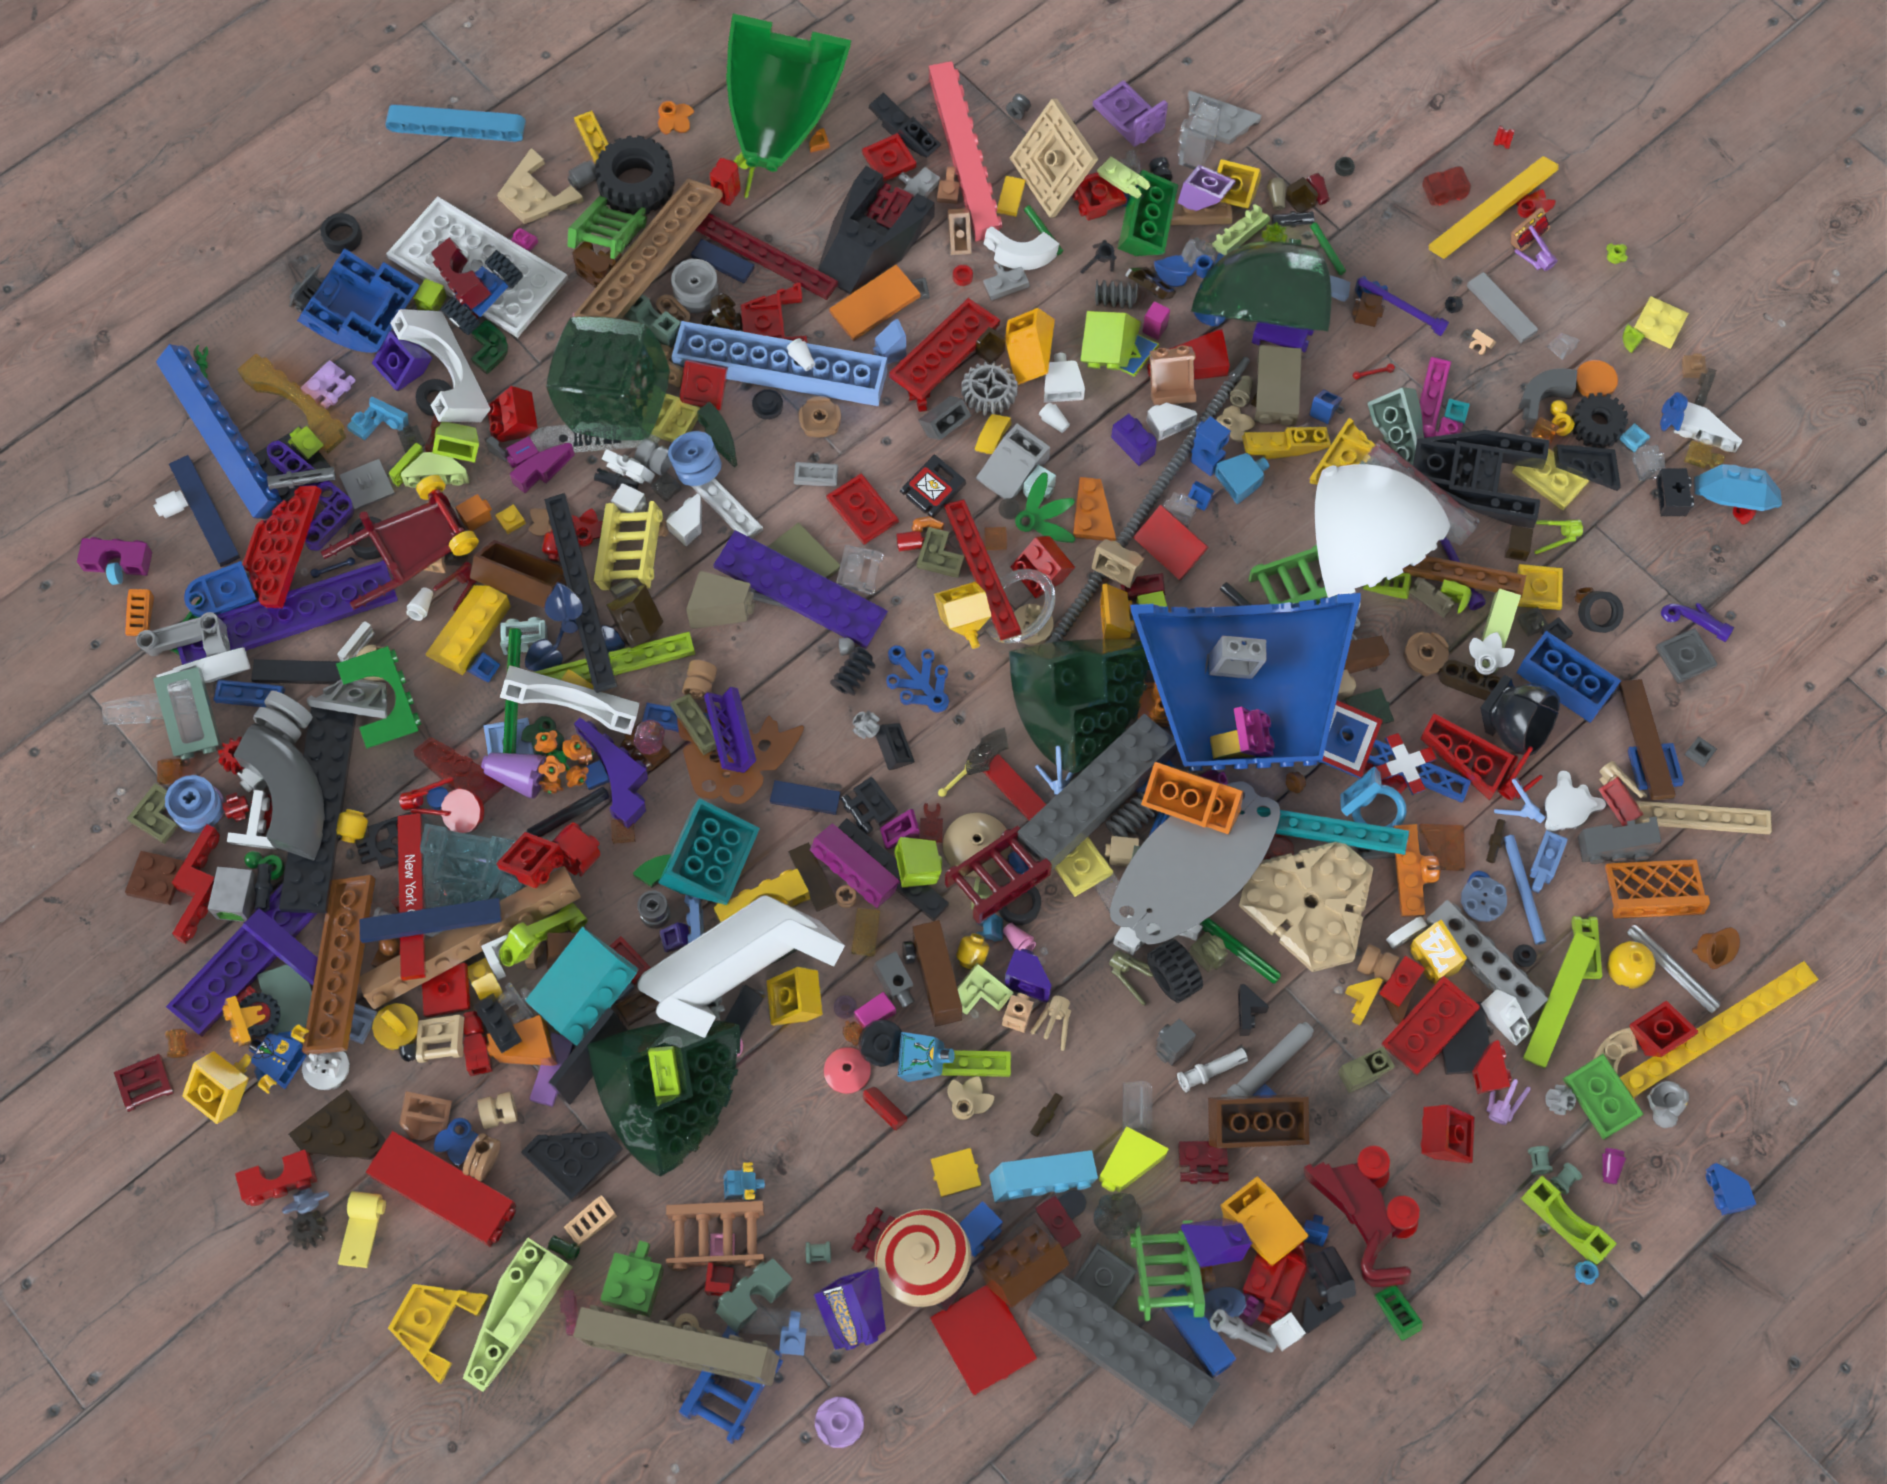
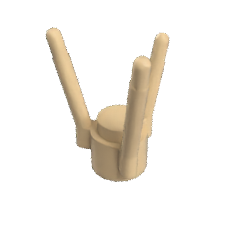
(1611, 771)
(1057, 1009)

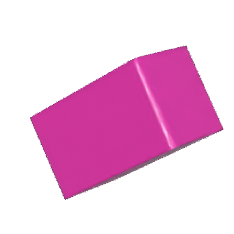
(1156, 320)
(875, 1009)

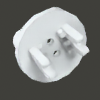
(335, 1073)

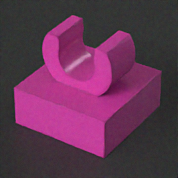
(524, 239)

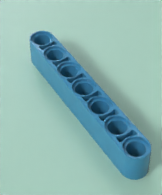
(455, 123)

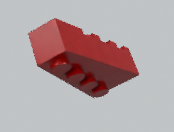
(1468, 754)

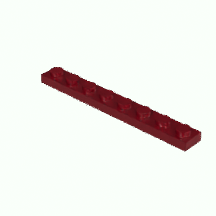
(767, 256)

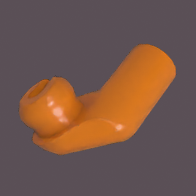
(927, 521)

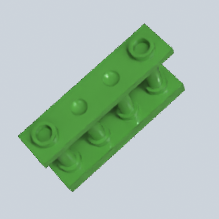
(596, 215)
(1262, 572)
(1191, 1278)

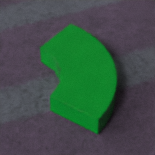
(652, 870)

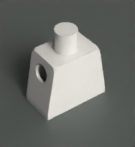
(1063, 381)

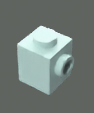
(1034, 475)

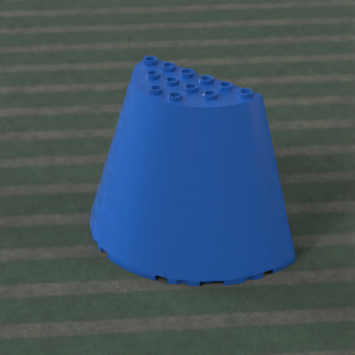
(1294, 686)

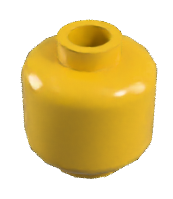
(351, 825)
(972, 951)

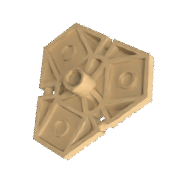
(1332, 880)

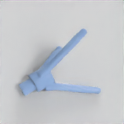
(1059, 784)
(1528, 810)

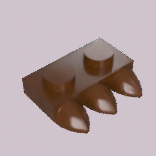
(650, 760)

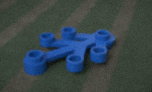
(919, 681)

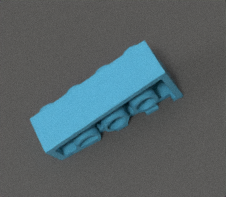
(1043, 1175)

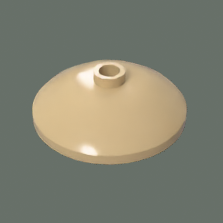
(959, 842)

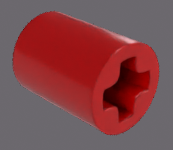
(909, 540)

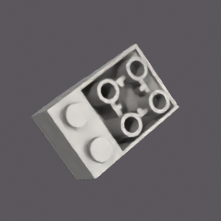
(1013, 462)

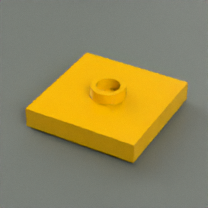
(1542, 587)

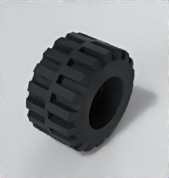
(1175, 970)

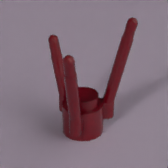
(462, 574)

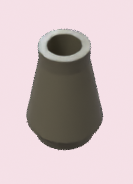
(1277, 192)
(1241, 393)

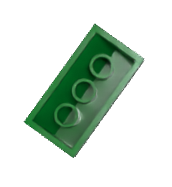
(1148, 217)

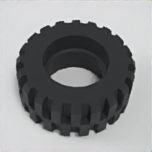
(630, 154)

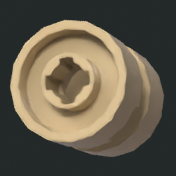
(489, 1113)

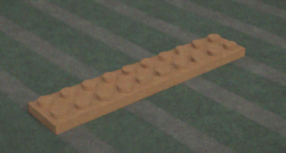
(651, 251)

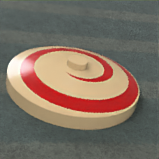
(923, 1257)

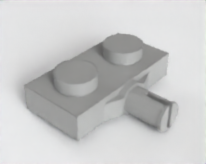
(922, 184)
(1005, 282)

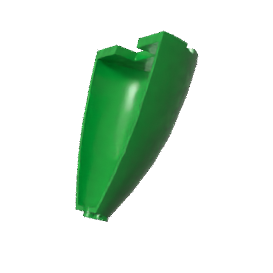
(778, 87)

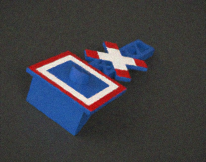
(1354, 754)

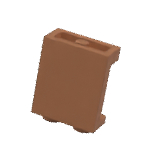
(1172, 375)

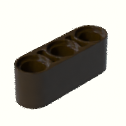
(1460, 679)

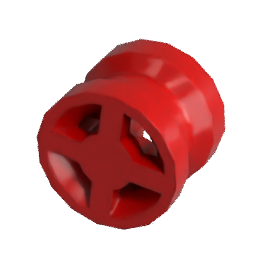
(1503, 137)

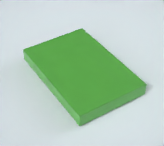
(1603, 1096)

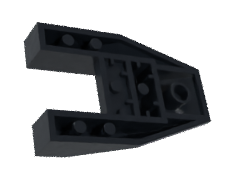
(862, 248)
(1470, 468)

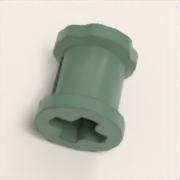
(1540, 1160)
(1566, 1178)
(818, 1252)

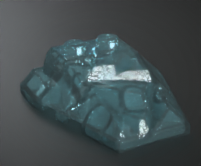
(459, 866)

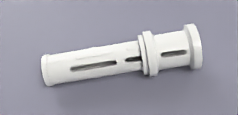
(1202, 1073)

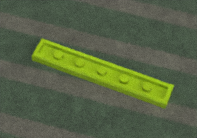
(1560, 1000)

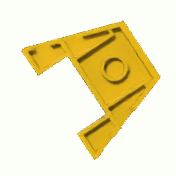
(425, 1316)

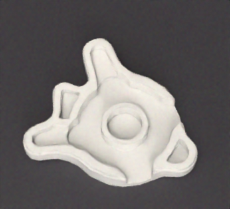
(1569, 805)

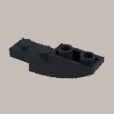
(909, 129)

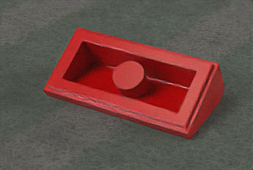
(884, 1107)

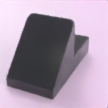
(1248, 1003)
(1312, 1318)

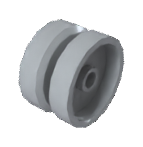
(694, 285)
(283, 716)

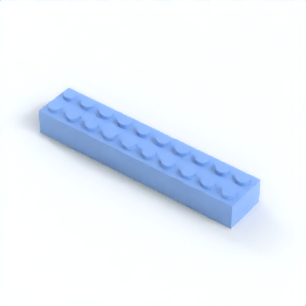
(767, 363)

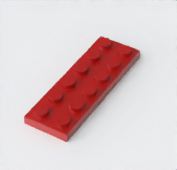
(943, 349)

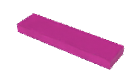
(1433, 390)

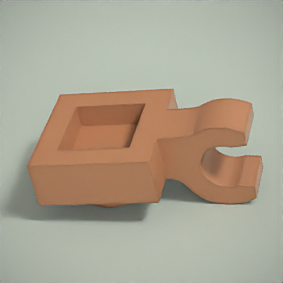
(948, 190)

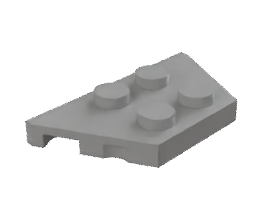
(1233, 120)
(357, 697)

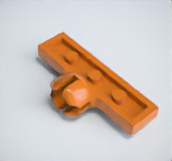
(1413, 873)

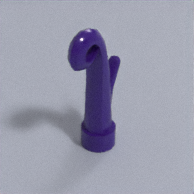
(1700, 617)

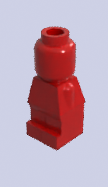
(475, 1050)

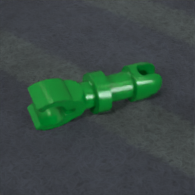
(201, 359)

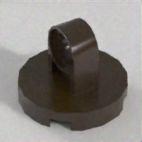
(723, 313)

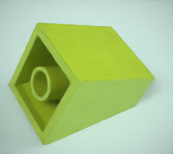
(1108, 339)

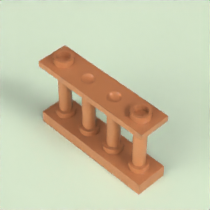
(703, 1213)

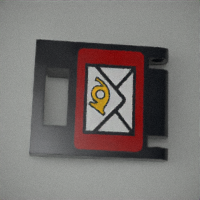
(930, 488)

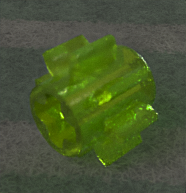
(1274, 233)

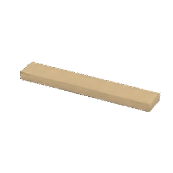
(1706, 817)

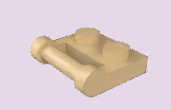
(440, 1031)

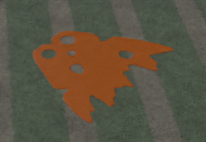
(702, 769)

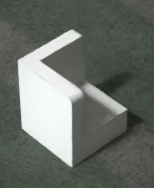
(1286, 1331)

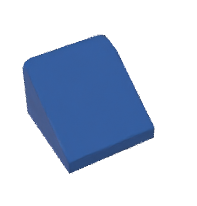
(483, 667)

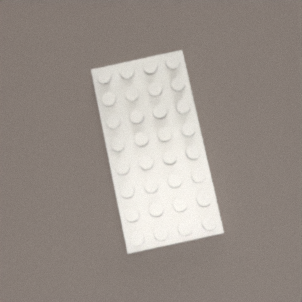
(441, 220)

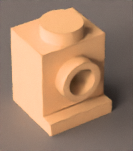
(1014, 1019)

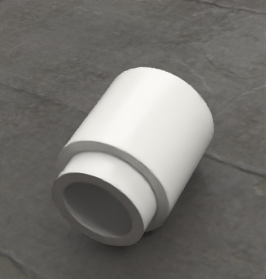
(170, 504)

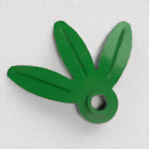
(1048, 511)

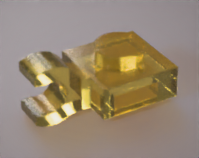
(1701, 454)

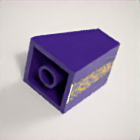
(853, 1309)

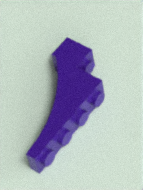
(623, 772)

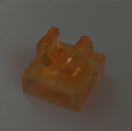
(1545, 430)
(169, 771)

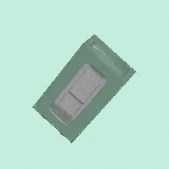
(187, 713)

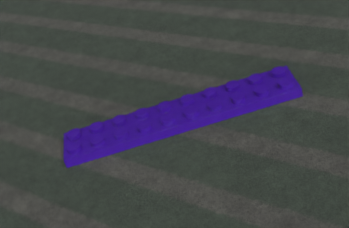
(302, 610)

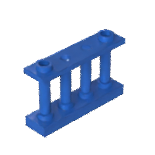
(706, 1384)

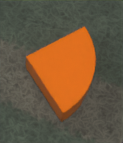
(819, 141)

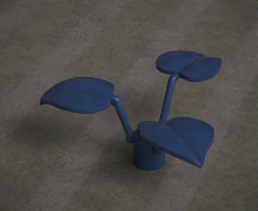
(563, 606)

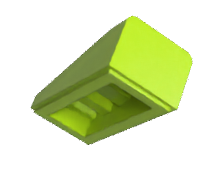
(1394, 591)

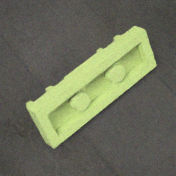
(1241, 230)

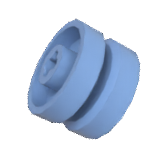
(694, 458)
(193, 803)

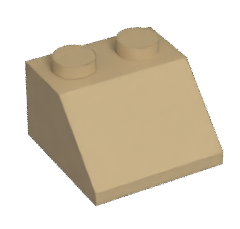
(1117, 562)

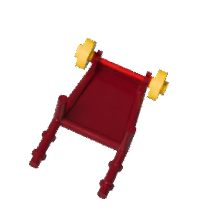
(412, 538)

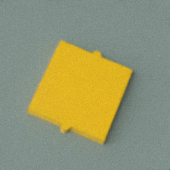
(955, 1172)

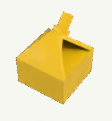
(964, 610)
(217, 1085)

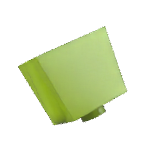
(456, 441)
(918, 862)

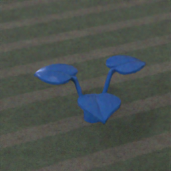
(1175, 274)

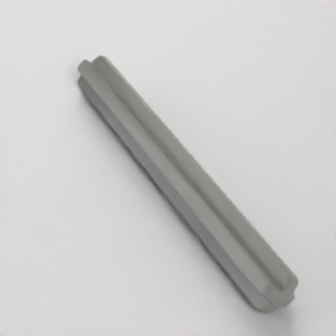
(1675, 969)

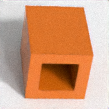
(474, 512)

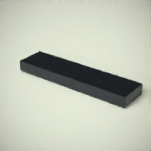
(295, 672)

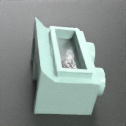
(532, 631)

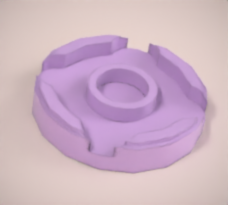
(839, 1422)

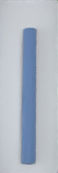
(1524, 890)

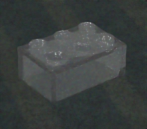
(1199, 133)

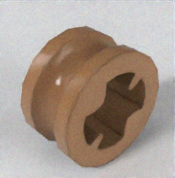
(846, 904)

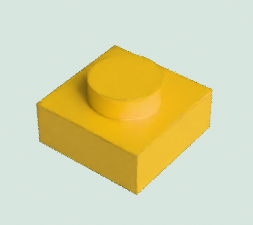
(510, 519)

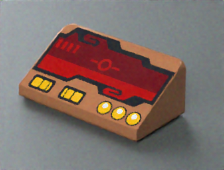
(1522, 236)

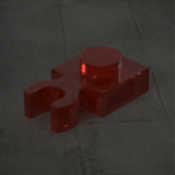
(931, 827)

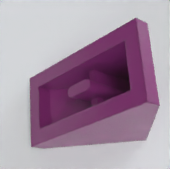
(901, 826)

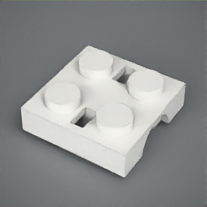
(631, 467)

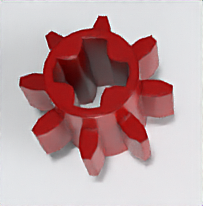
(236, 807)

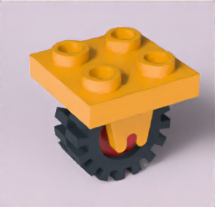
(253, 1016)

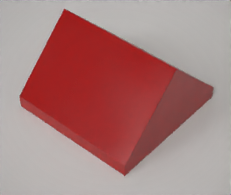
(1662, 1030)

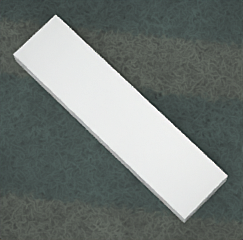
(729, 508)

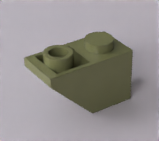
(1365, 1069)

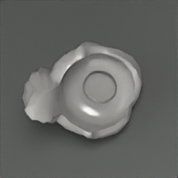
(1667, 1103)

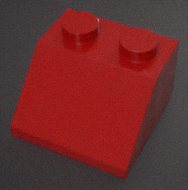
(1447, 1134)

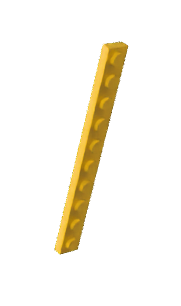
(1720, 1028)

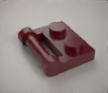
(141, 1075)

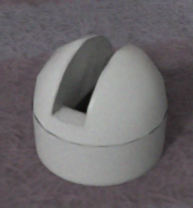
(846, 646)

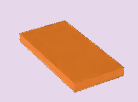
(874, 302)

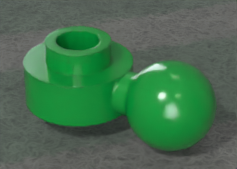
(254, 858)

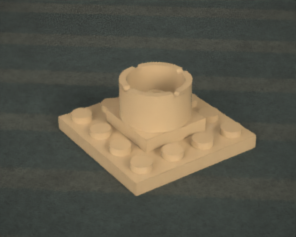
(1053, 158)

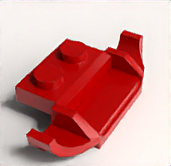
(1277, 1283)

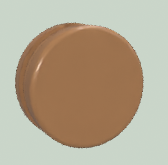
(481, 1157)

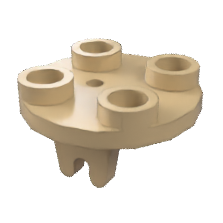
(1028, 614)

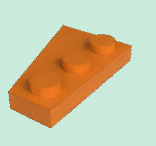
(1092, 512)

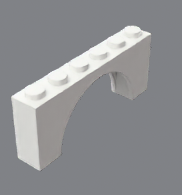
(433, 332)

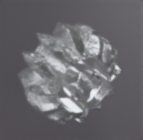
(1196, 248)

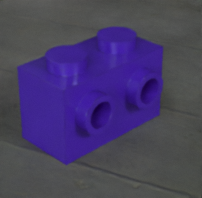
(1134, 439)

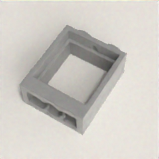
(1246, 658)

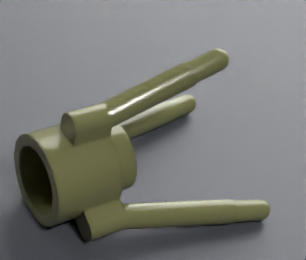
(1123, 962)

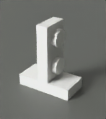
(256, 824)

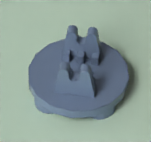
(1494, 902)

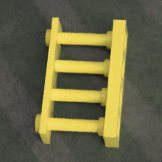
(611, 536)

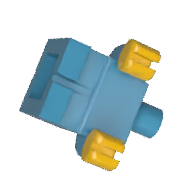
(742, 1183)

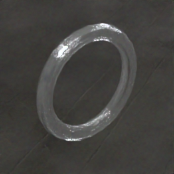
(1046, 612)

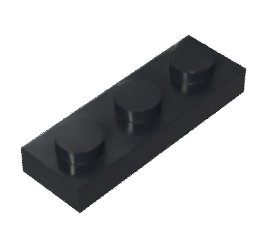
(497, 1023)

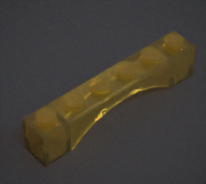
(265, 379)

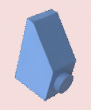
(891, 343)

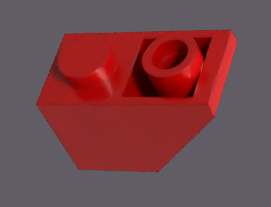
(1490, 1071)

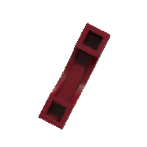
(467, 285)

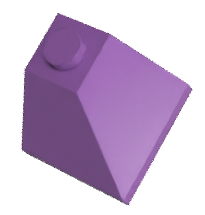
(1204, 188)

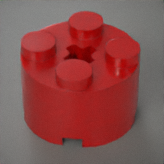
(578, 849)

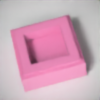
(716, 1244)

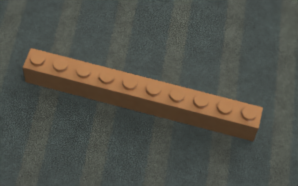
(460, 944)

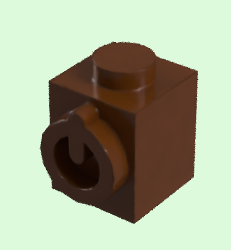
(1368, 309)

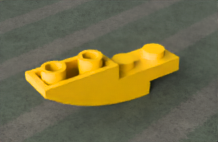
(1292, 442)

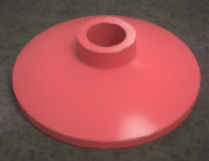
(848, 1081)

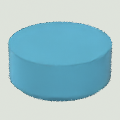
(114, 573)

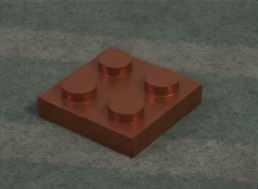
(153, 878)

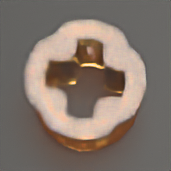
(176, 1043)

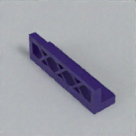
(736, 730)

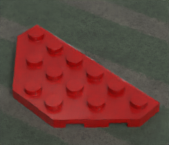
(278, 546)

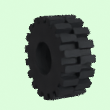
(1596, 433)

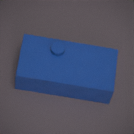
(1576, 679)

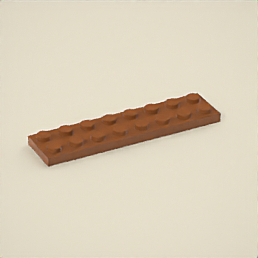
(338, 966)

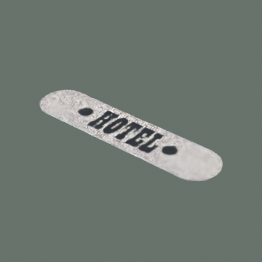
(556, 435)

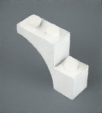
(1127, 939)

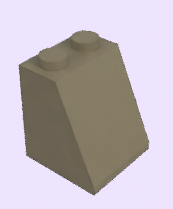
(719, 601)

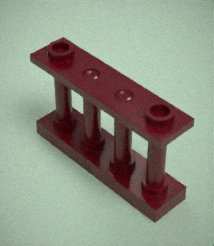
(1001, 895)

